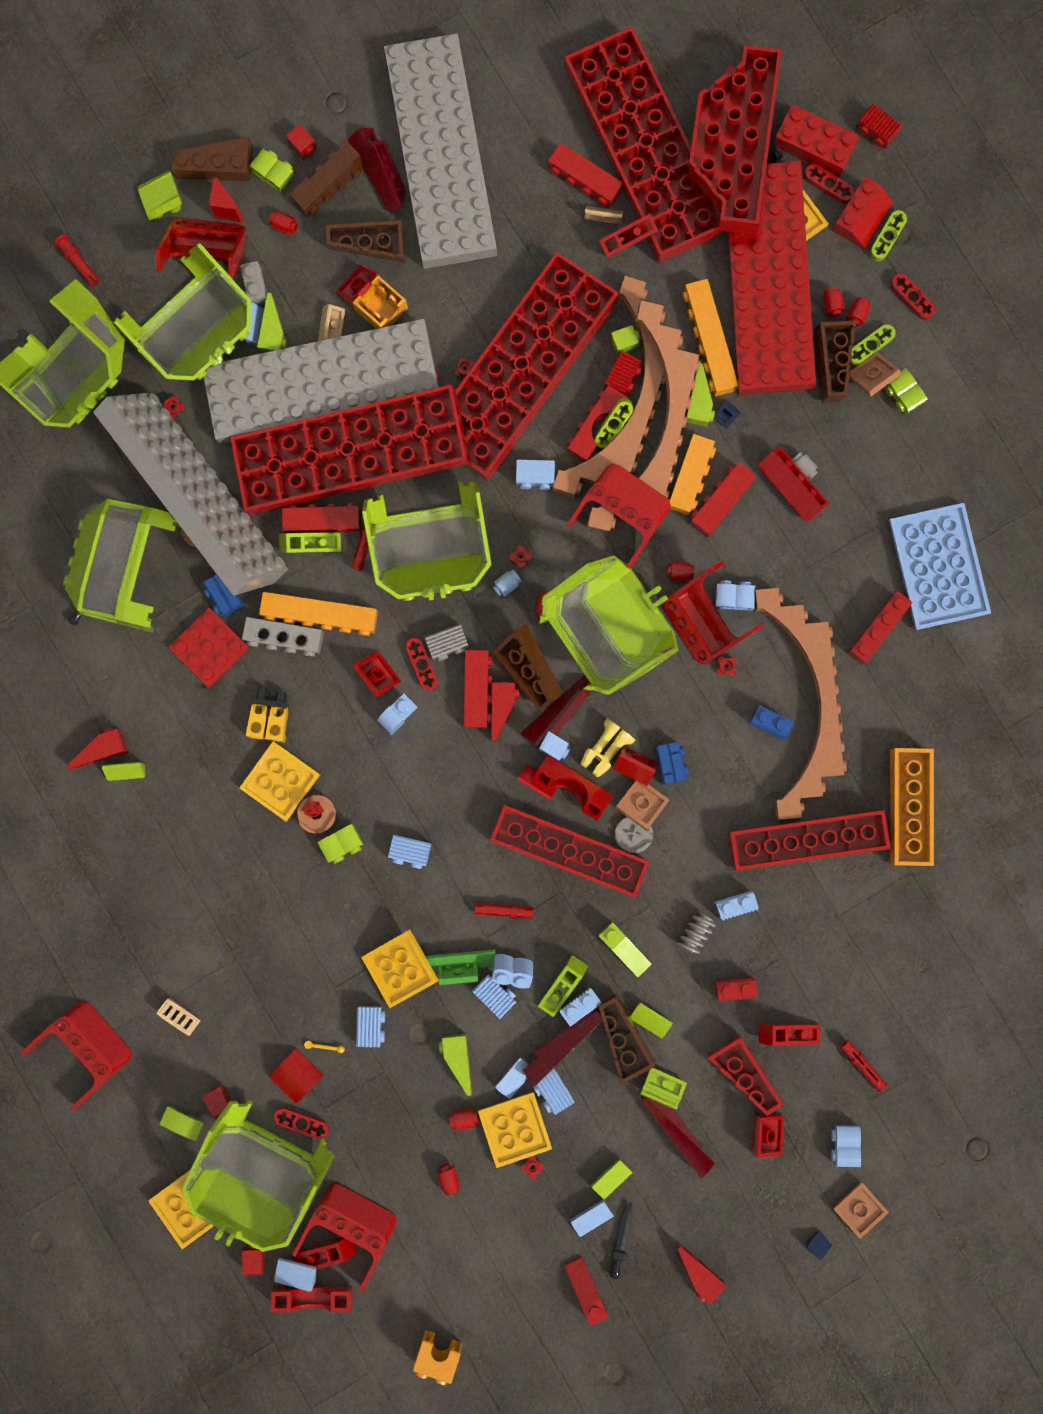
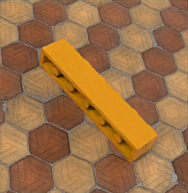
(710, 337)
(318, 612)

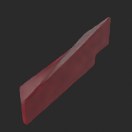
(379, 167)
(557, 714)
(560, 1046)
(681, 1136)

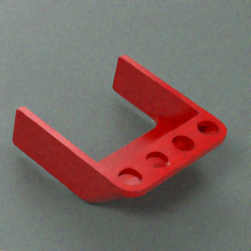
(221, 241)
(629, 500)
(700, 621)
(92, 1043)
(354, 1220)

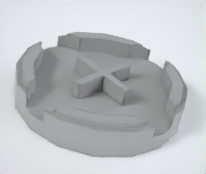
(632, 837)

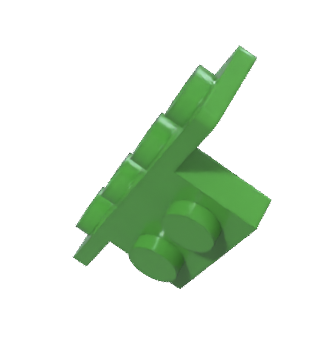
(460, 967)

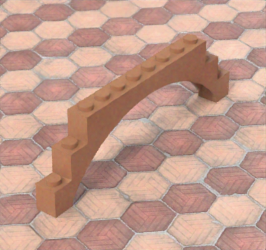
(679, 374)
(628, 442)
(815, 645)

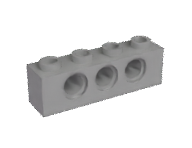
(254, 627)

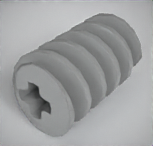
(697, 933)

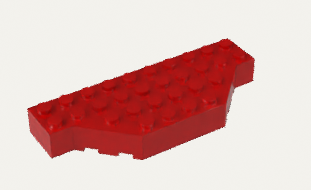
(734, 138)

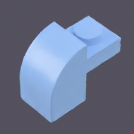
(396, 714)

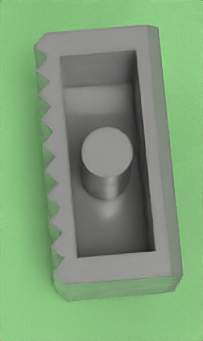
(254, 283)
(447, 642)

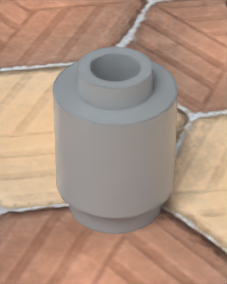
(806, 465)

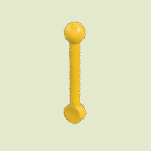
(308, 1044)

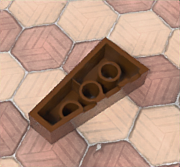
(219, 160)
(327, 179)
(370, 239)
(834, 356)
(529, 668)
(627, 1045)

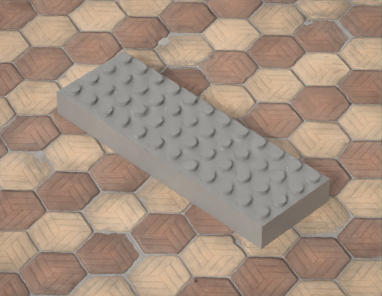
(440, 151)
(318, 378)
(191, 491)

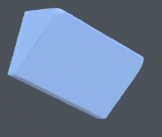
(256, 321)
(513, 1078)
(591, 1218)
(295, 1274)

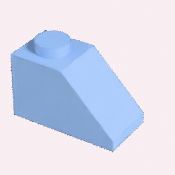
(554, 747)

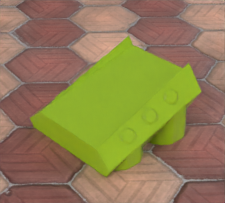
(160, 196)

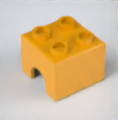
(381, 304)
(435, 1362)

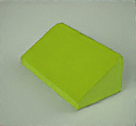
(124, 771)
(651, 1020)
(611, 1178)

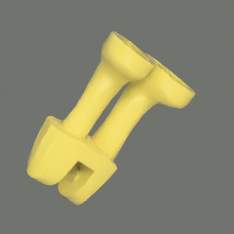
(604, 765)

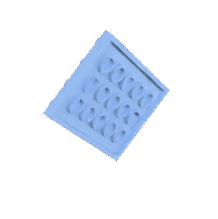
(939, 566)

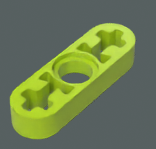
(890, 222)
(856, 349)
(616, 409)

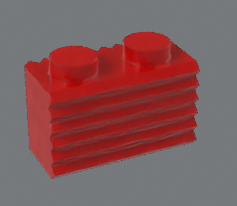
(878, 126)
(623, 373)
(736, 989)

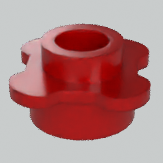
(461, 364)
(173, 400)
(520, 561)
(726, 661)
(312, 809)
(532, 1161)

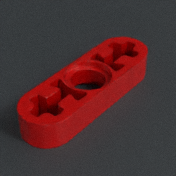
(829, 191)
(904, 297)
(411, 653)
(289, 1113)

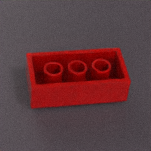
(816, 140)

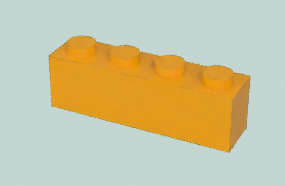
(691, 474)

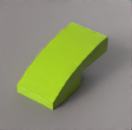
(182, 1124)

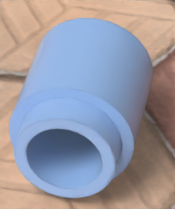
(506, 583)

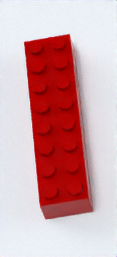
(809, 840)
(569, 851)

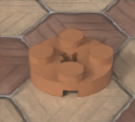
(321, 824)

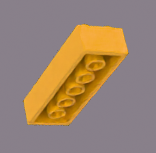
(912, 807)

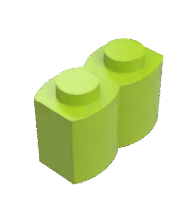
(272, 170)
(906, 392)
(341, 843)

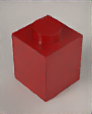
(301, 142)
(216, 1100)
(252, 1261)

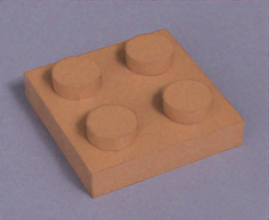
(874, 373)
(642, 804)
(860, 1210)

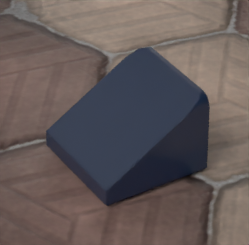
(726, 414)
(818, 1245)

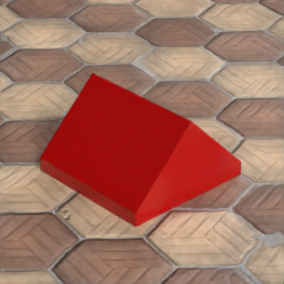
(223, 205)
(356, 284)
(377, 674)
(635, 766)
(296, 1076)
(767, 1135)

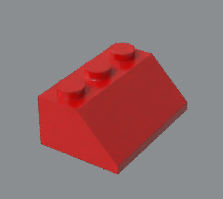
(863, 213)

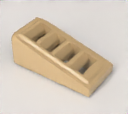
(168, 1017)

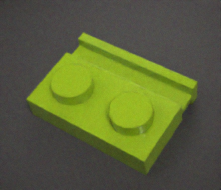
(663, 1088)

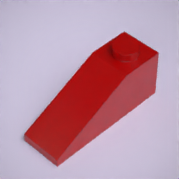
(628, 235)
(502, 704)
(102, 747)
(789, 1034)
(327, 1253)
(705, 1281)
(586, 1291)

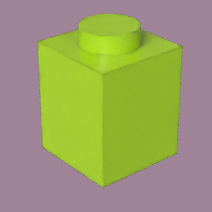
(625, 339)

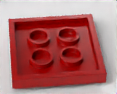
(209, 647)

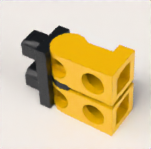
(270, 712)

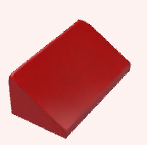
(526, 778)

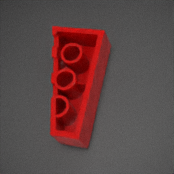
(744, 1070)

